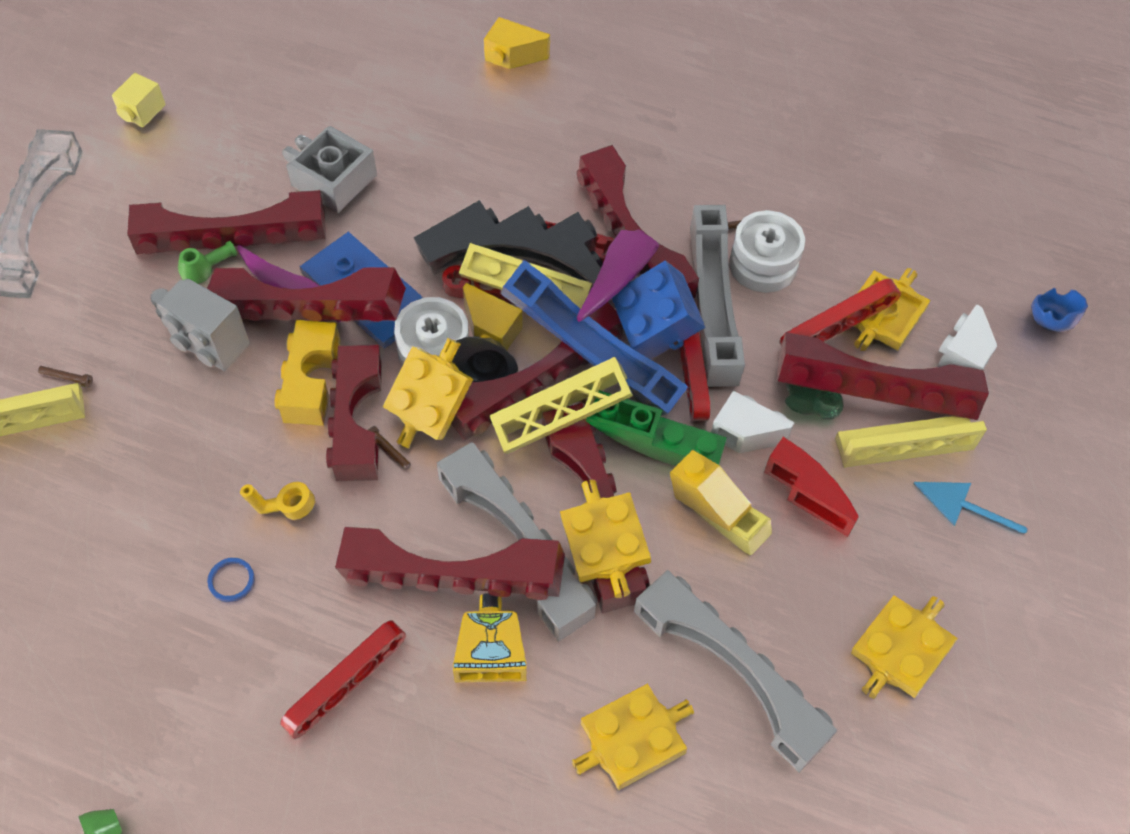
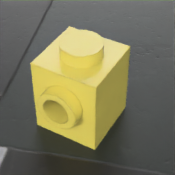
(138, 99)

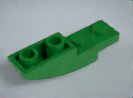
(654, 436)

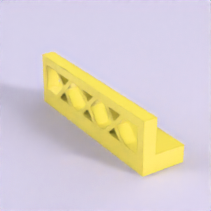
(496, 268)
(558, 397)
(41, 409)
(908, 440)

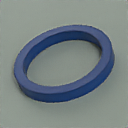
(240, 595)

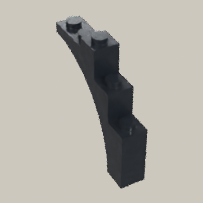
(564, 246)

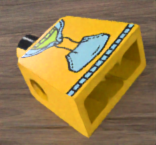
(489, 645)

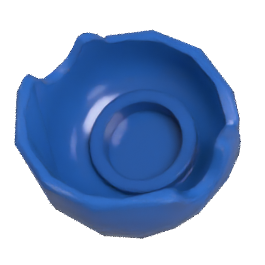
(1059, 311)

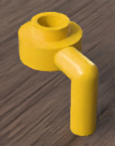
(293, 500)

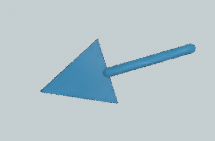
(951, 497)

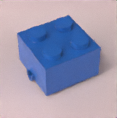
(658, 311)

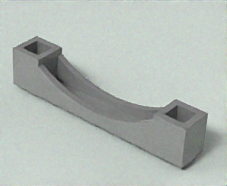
(720, 339)
(471, 479)
(796, 724)

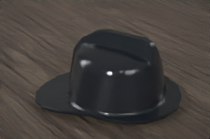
(484, 359)

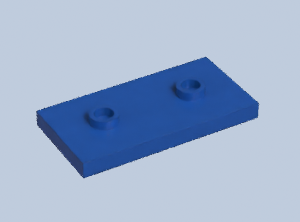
(343, 259)

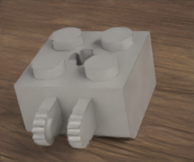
(331, 164)
(201, 323)

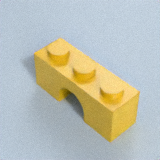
(309, 348)

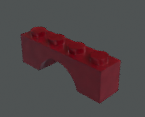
(354, 449)

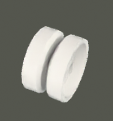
(766, 251)
(428, 325)

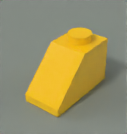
(515, 44)
(491, 316)
(709, 490)

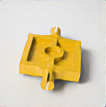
(897, 321)
(428, 392)
(605, 538)
(903, 646)
(633, 736)

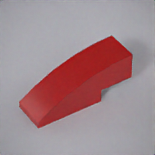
(811, 486)

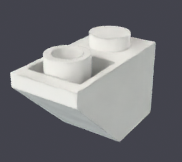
(972, 343)
(750, 424)

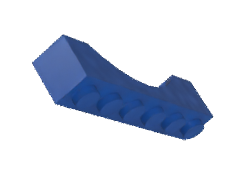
(558, 314)

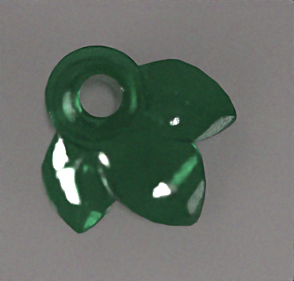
(814, 401)

